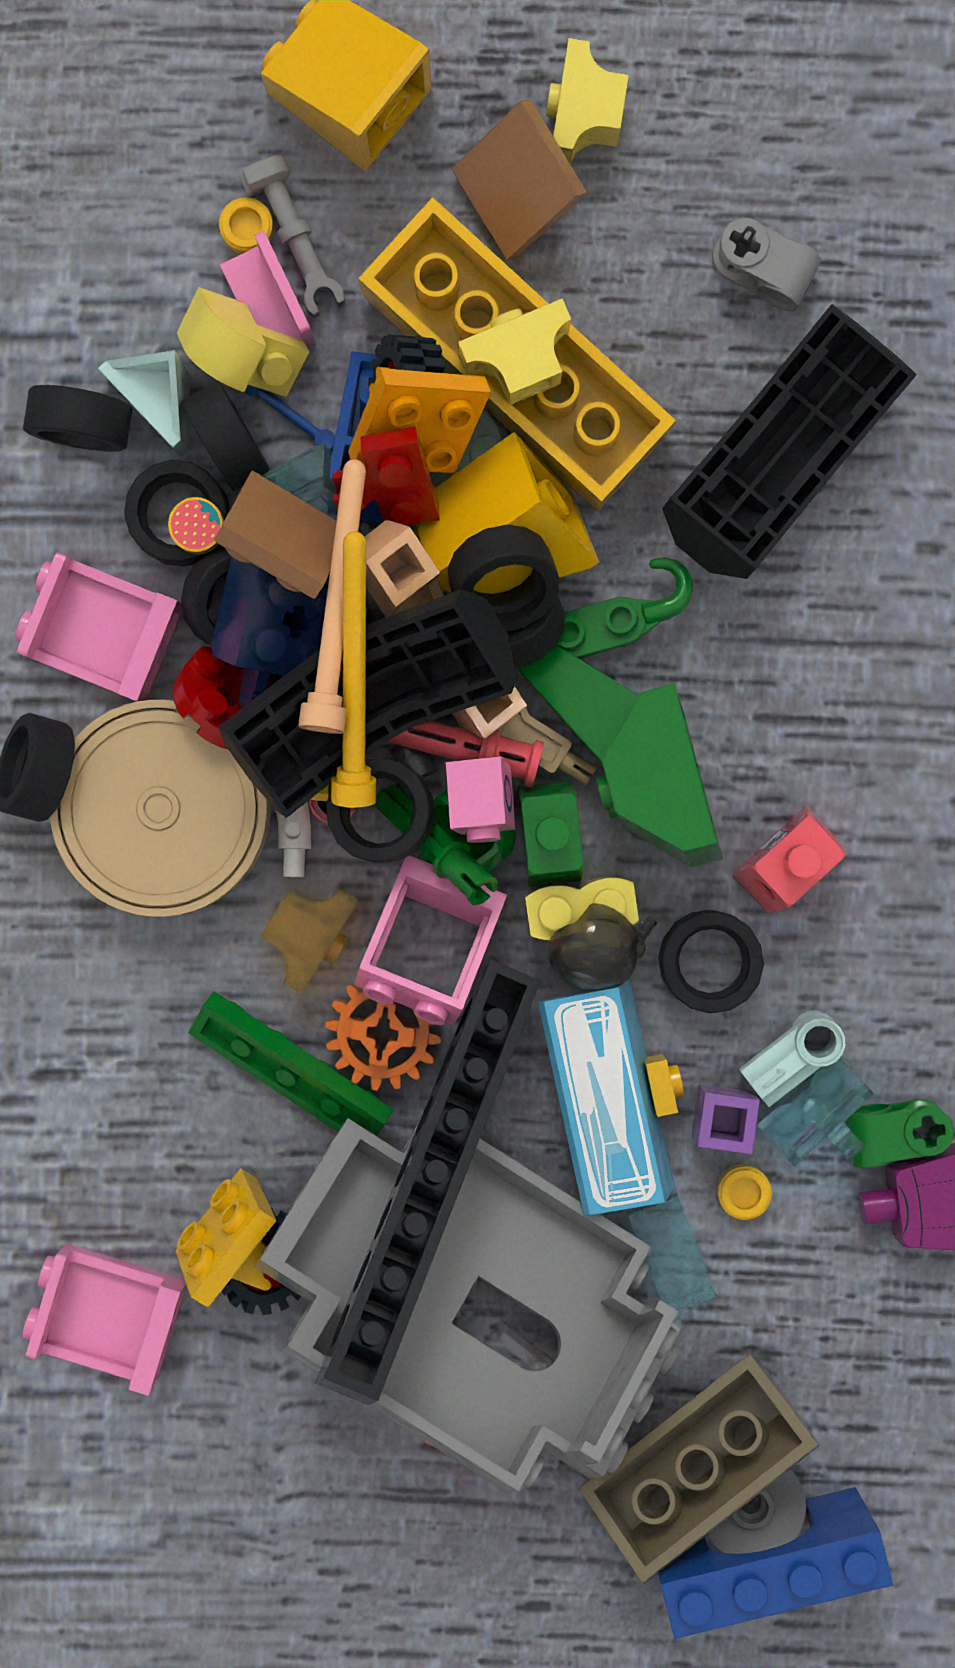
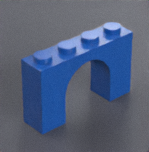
(829, 1562)

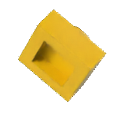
(664, 1084)

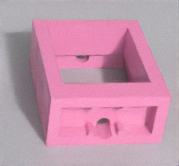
(421, 884)

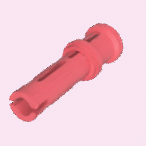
(489, 747)

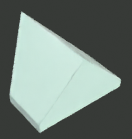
(155, 388)

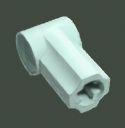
(787, 1059)

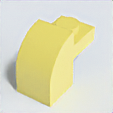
(234, 349)

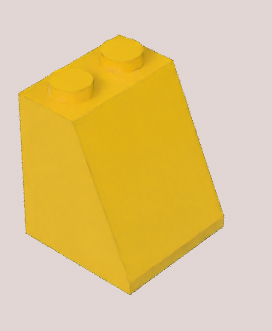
(348, 77)
(507, 489)

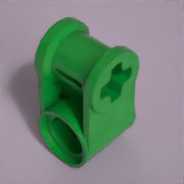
(889, 1132)

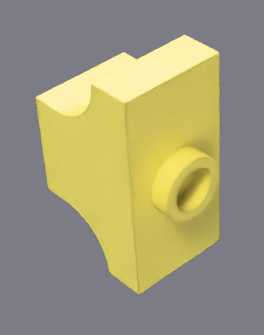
(586, 102)
(519, 350)

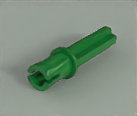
(449, 857)

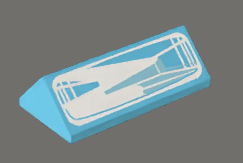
(607, 1099)

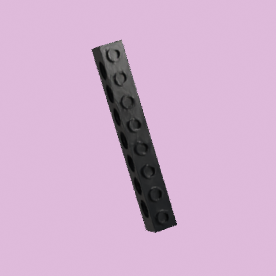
(427, 1185)

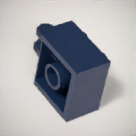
(265, 627)

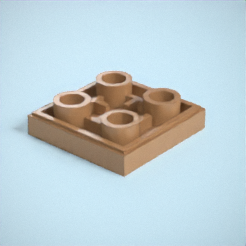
(519, 179)
(279, 535)

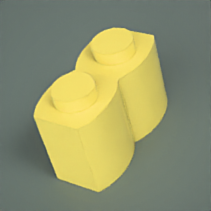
(560, 904)

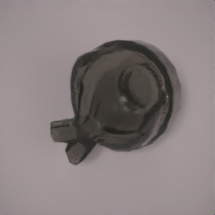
(598, 948)

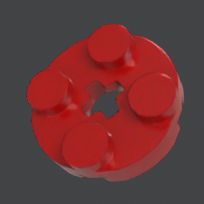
(201, 690)

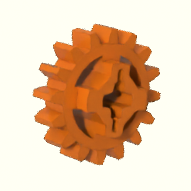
(358, 1029)

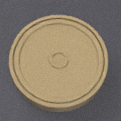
(157, 813)

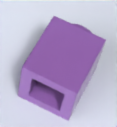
(725, 1119)

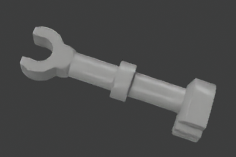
(269, 177)

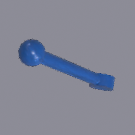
(321, 436)

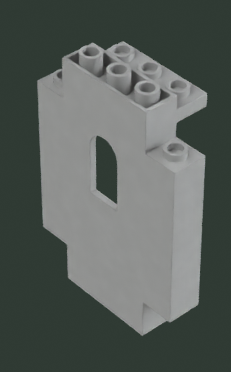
(528, 1246)

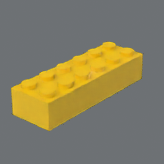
(451, 286)

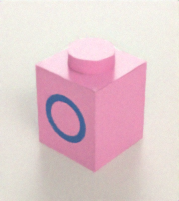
(480, 798)

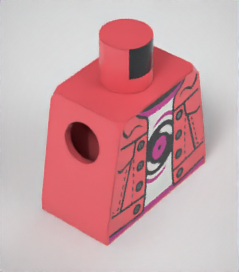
(790, 862)

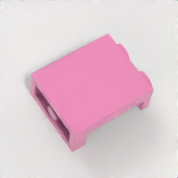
(98, 627)
(105, 1315)

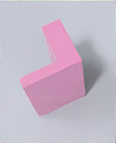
(263, 286)

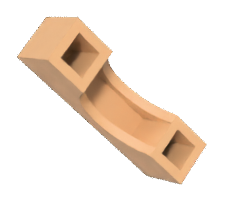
(404, 577)

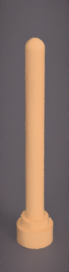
(324, 707)

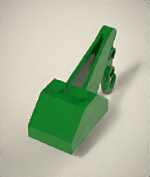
(637, 739)

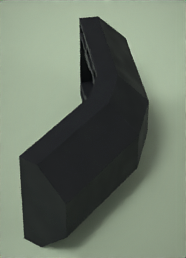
(785, 446)
(417, 670)

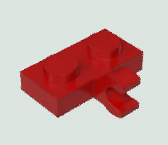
(396, 477)

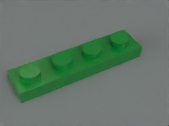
(286, 1066)

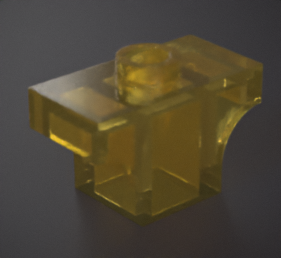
(309, 933)

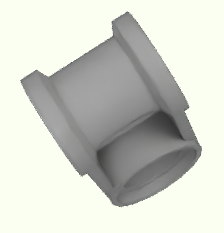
(771, 266)

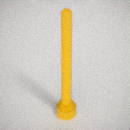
(353, 783)

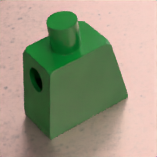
(551, 833)

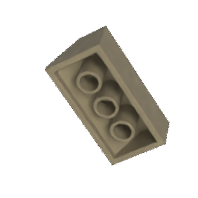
(699, 1467)

